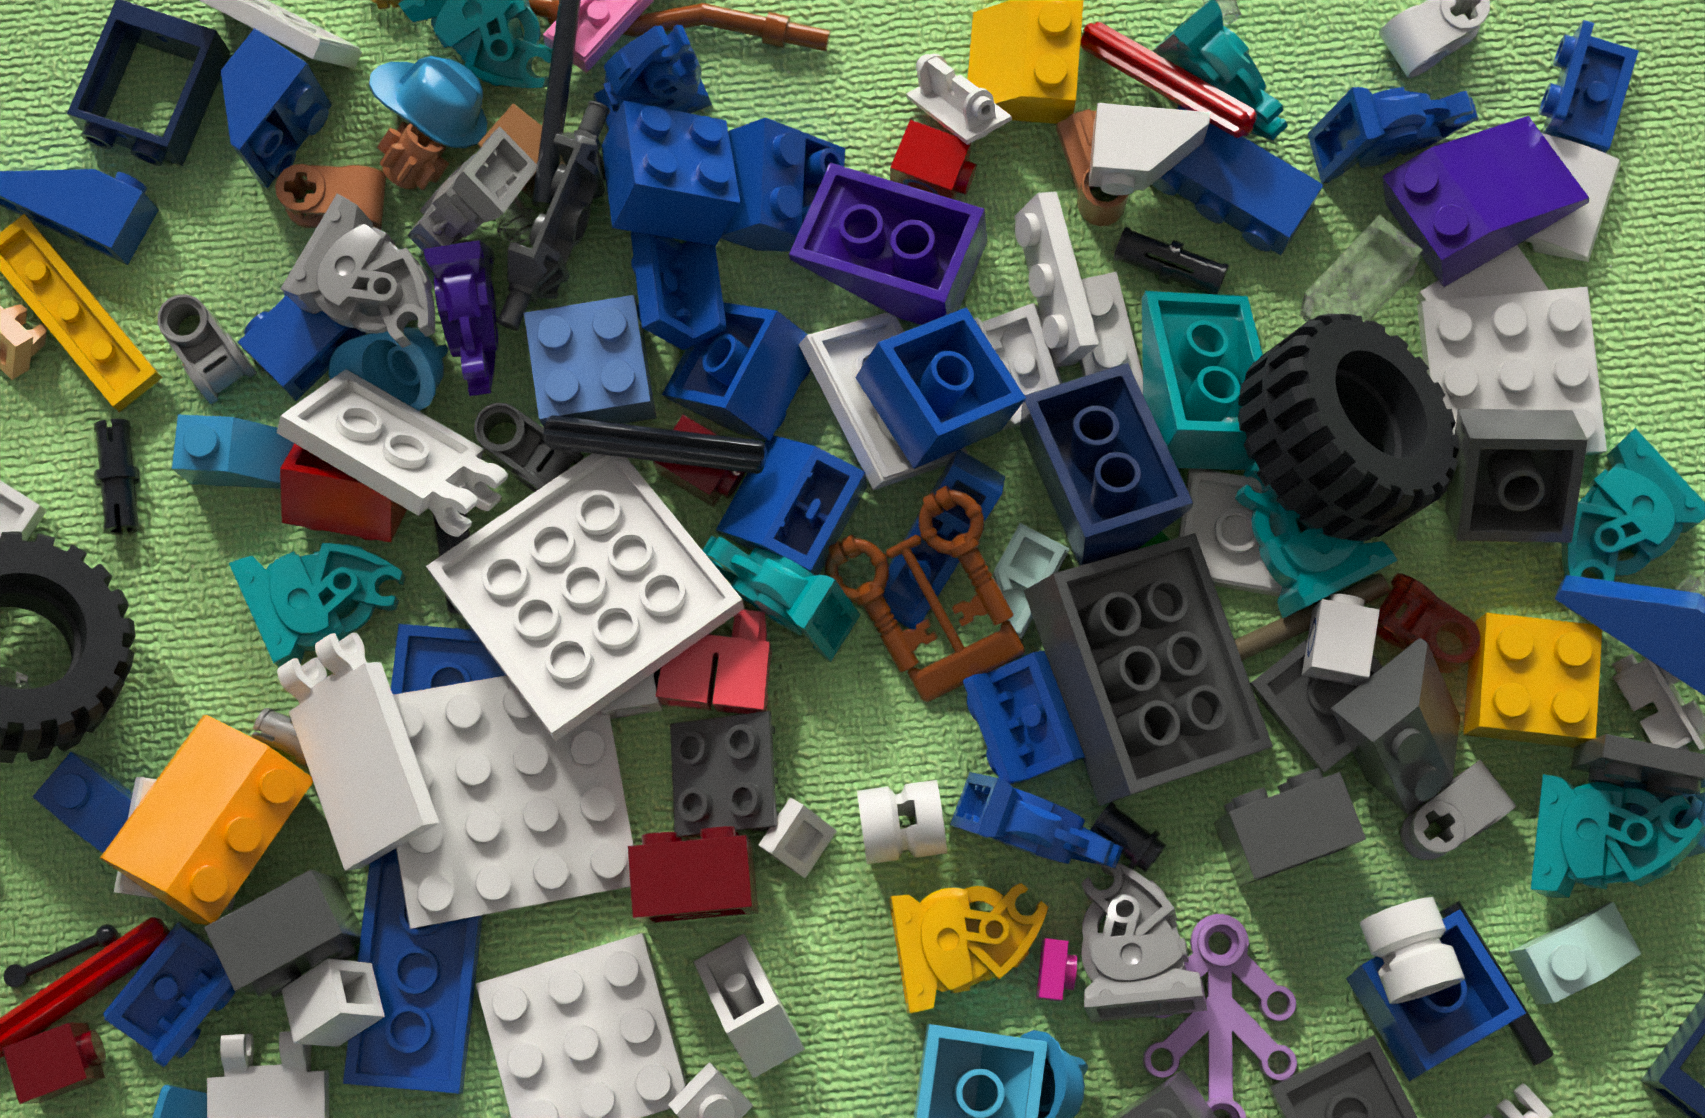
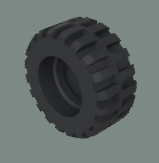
(1348, 427)
(97, 634)

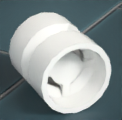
(881, 826)
(1412, 950)

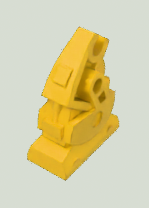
(952, 947)

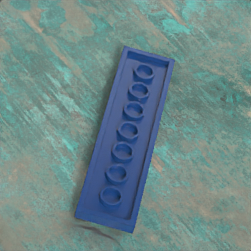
(428, 970)

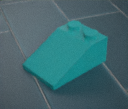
(1194, 373)

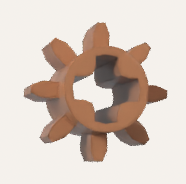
(411, 157)

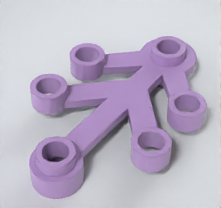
(1225, 1014)

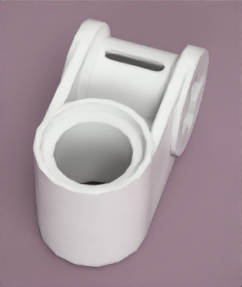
(1431, 32)

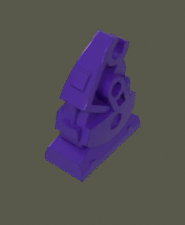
(467, 308)

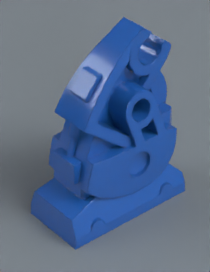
(654, 72)
(1382, 125)
(1029, 823)

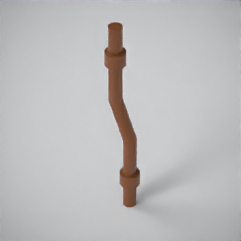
(773, 29)

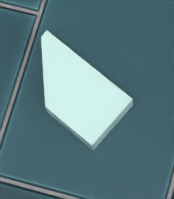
(1024, 563)

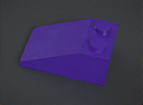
(1480, 196)
(891, 243)

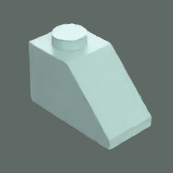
(1575, 954)

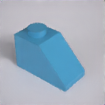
(228, 452)

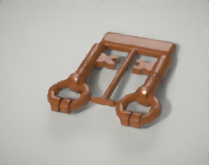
(965, 661)

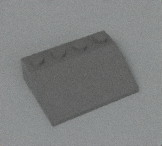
(1147, 667)

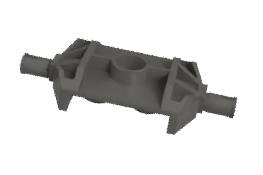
(576, 183)

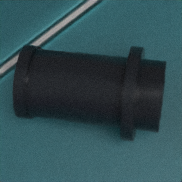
(1137, 843)

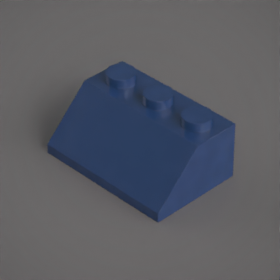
(1103, 463)

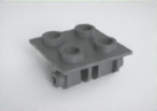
(724, 773)

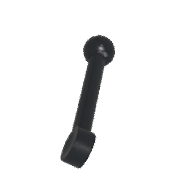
(19, 975)

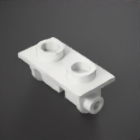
(955, 101)
(1676, 721)

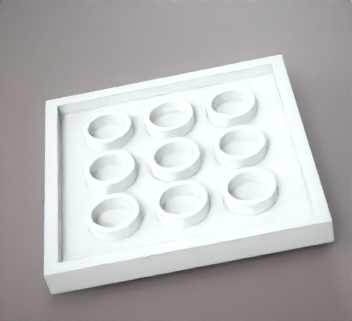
(584, 590)
(513, 806)

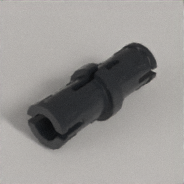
(1134, 250)
(116, 476)

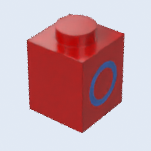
(933, 161)

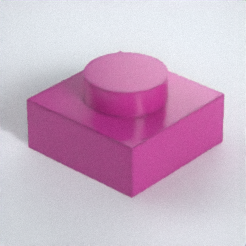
(1056, 970)

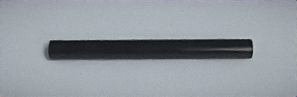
(556, 99)

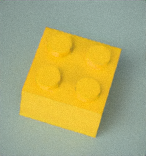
(1534, 681)

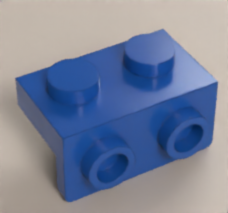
(1588, 90)
(677, 289)
(1023, 719)
(172, 995)

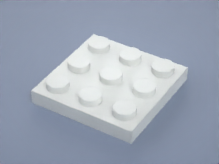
(1516, 354)
(584, 1035)

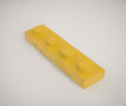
(74, 315)

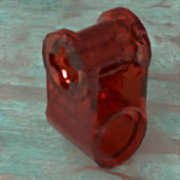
(1424, 619)

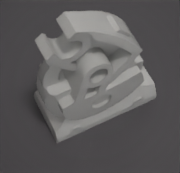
(474, 192)
(361, 276)
(1139, 956)

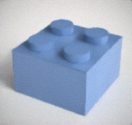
(590, 362)

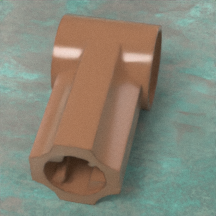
(1076, 141)

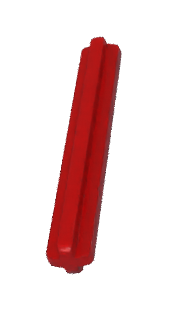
(1168, 79)
(82, 982)

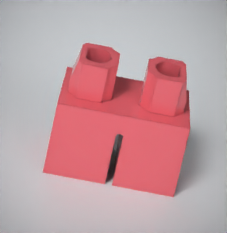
(740, 673)

